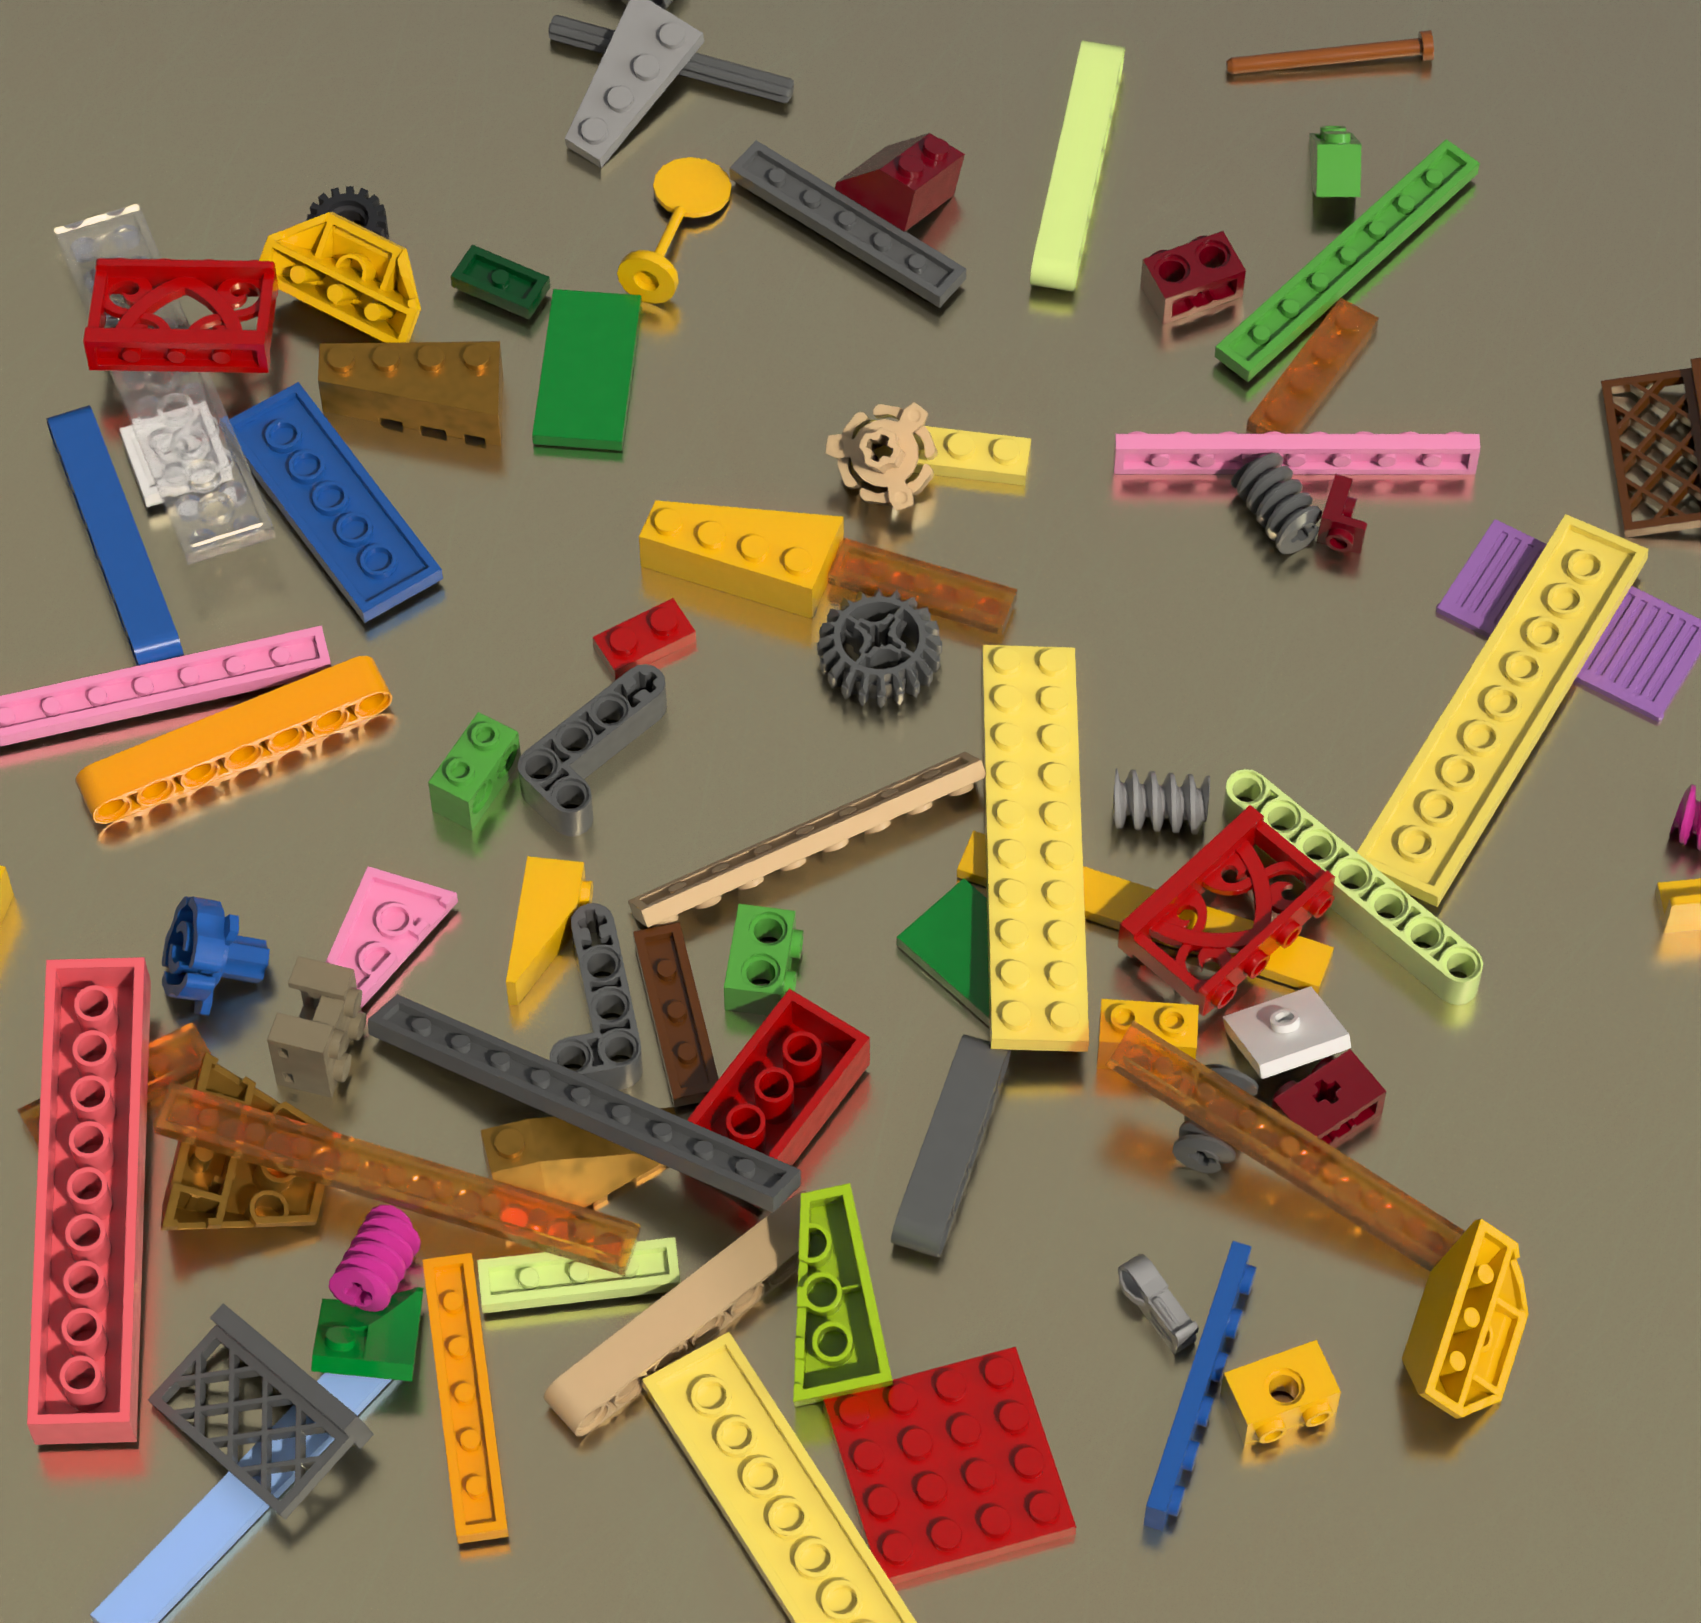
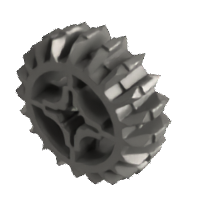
(875, 632)

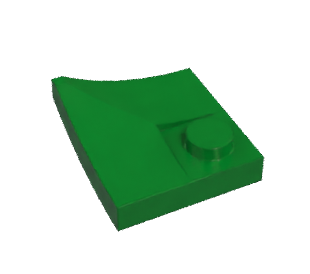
(368, 1341)

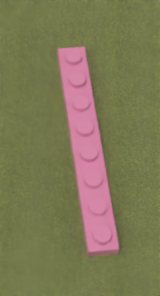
(1303, 453)
(162, 685)

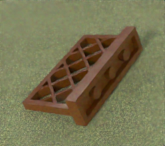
(1692, 399)

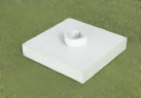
(1286, 1032)

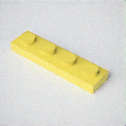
(973, 455)

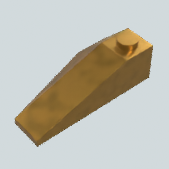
(561, 1160)

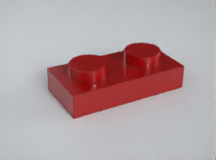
(644, 638)

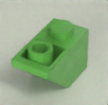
(1335, 162)

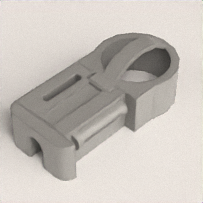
(1150, 1292)

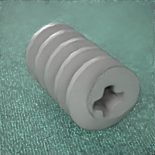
(1160, 801)

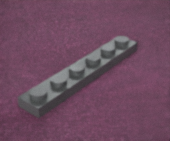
(847, 223)

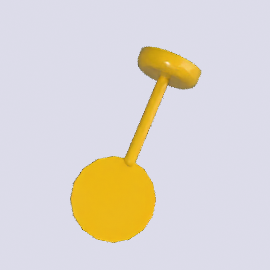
(686, 189)

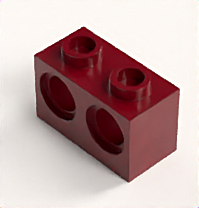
(1192, 281)

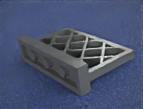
(295, 1388)

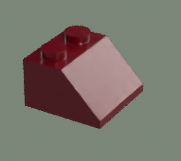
(905, 179)

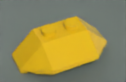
(347, 275)
(1468, 1323)

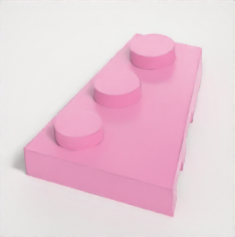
(386, 925)

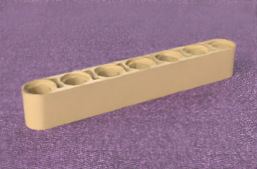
(679, 1321)

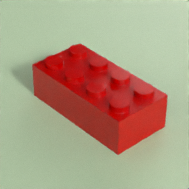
(786, 1080)

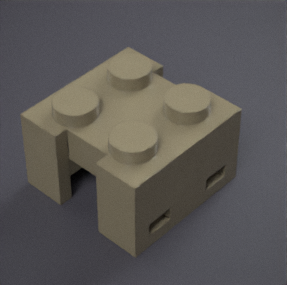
(312, 1048)

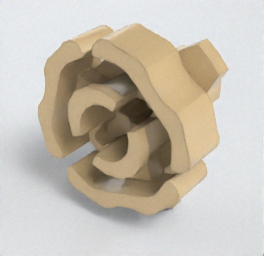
(888, 471)

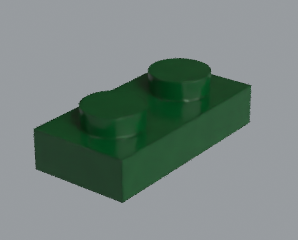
(500, 281)

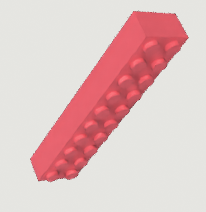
(90, 1202)

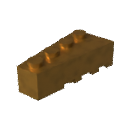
(418, 384)

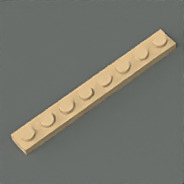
(791, 847)

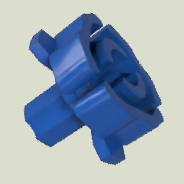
(206, 949)

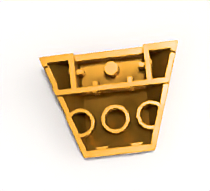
(228, 1192)

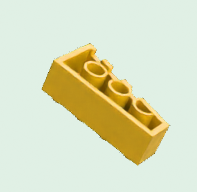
(744, 551)

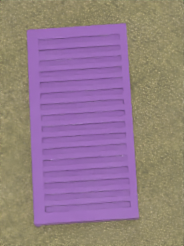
(1638, 656)

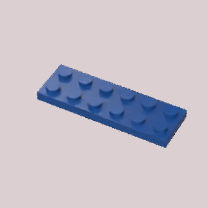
(333, 503)

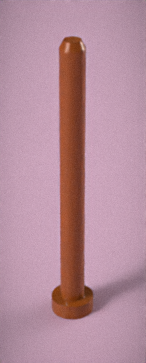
(1334, 55)

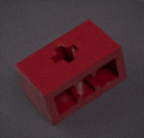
(1340, 1081)

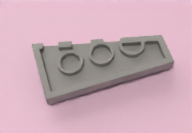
(634, 72)

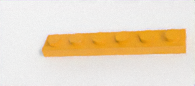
(465, 1398)

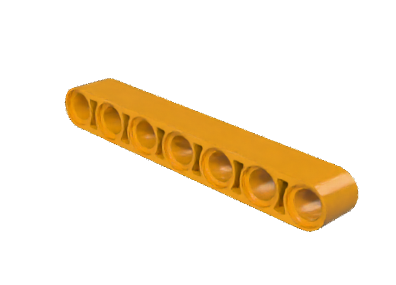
(233, 739)

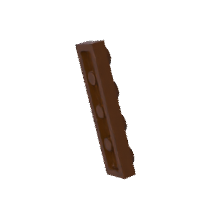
(676, 1013)

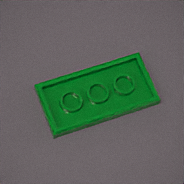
(587, 370)

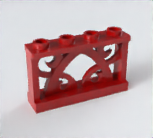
(156, 282)
(1182, 891)

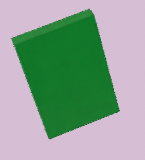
(953, 945)

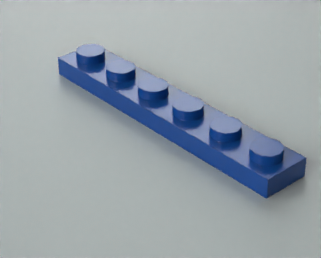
(1195, 1405)

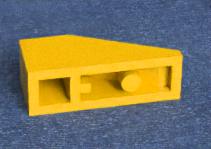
(543, 923)

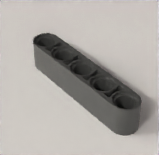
(950, 1146)

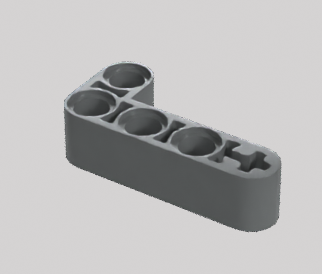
(633, 700)
(602, 997)

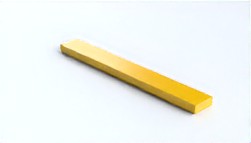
(1113, 899)

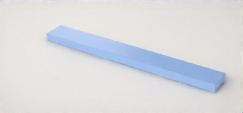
(219, 1519)

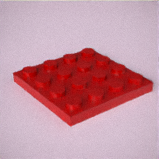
(949, 1466)

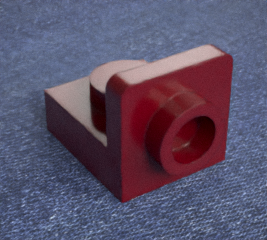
(1337, 523)

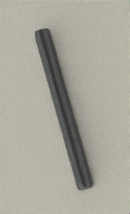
(698, 67)

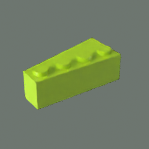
(837, 1315)

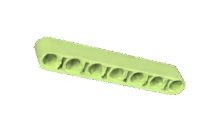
(1077, 166)
(1375, 895)

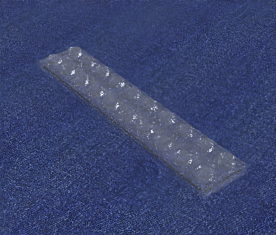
(175, 413)

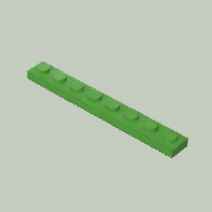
(1346, 260)

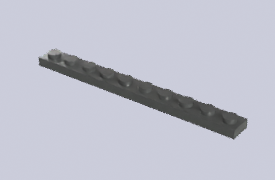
(586, 1103)

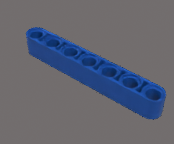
(114, 536)

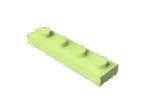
(555, 1280)

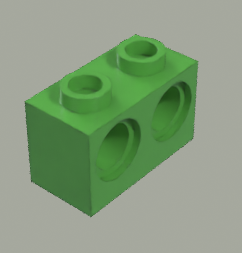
(474, 771)
(755, 960)

